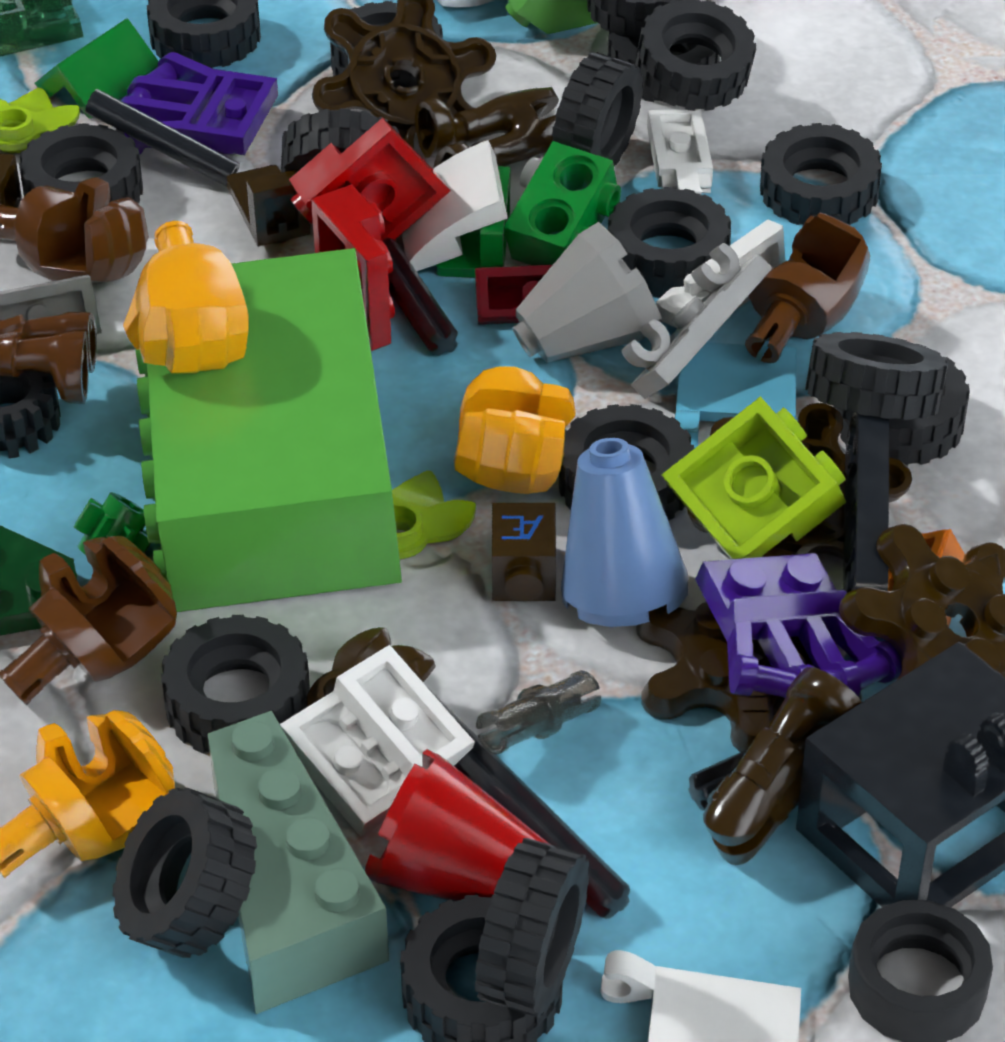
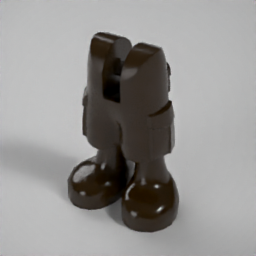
(768, 777)

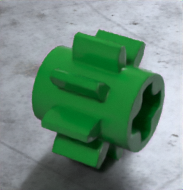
(113, 518)

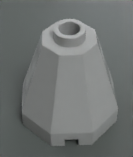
(585, 301)

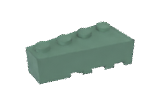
(310, 900)

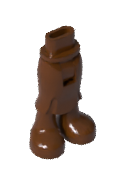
(52, 345)

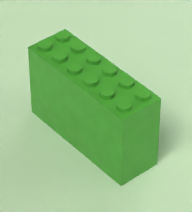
(279, 462)

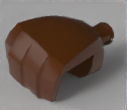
(77, 232)
(810, 288)
(95, 625)

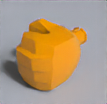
(187, 306)
(512, 430)
(90, 804)

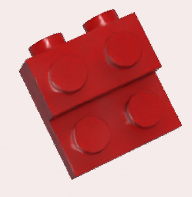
(381, 170)
(349, 221)

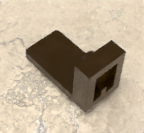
(266, 204)

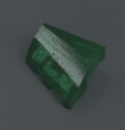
(36, 24)

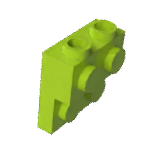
(757, 482)

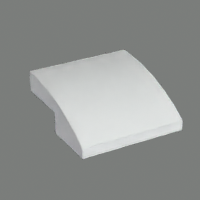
(471, 204)
(371, 735)

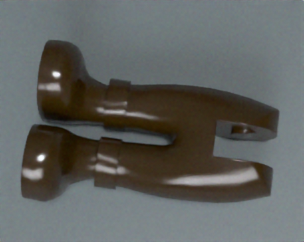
(512, 114)

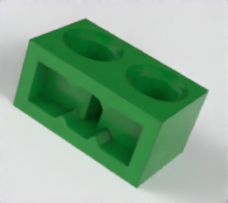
(555, 206)

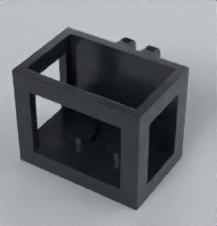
(923, 766)

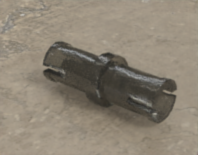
(538, 712)

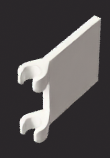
(702, 1005)

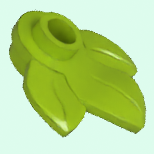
(31, 116)
(426, 516)

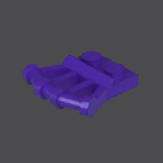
(204, 102)
(781, 600)

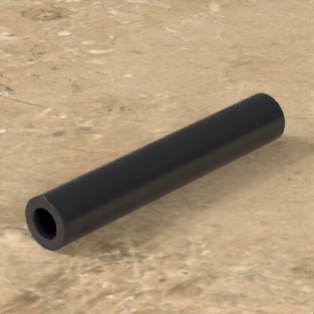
(161, 137)

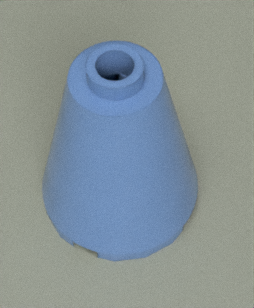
(619, 541)

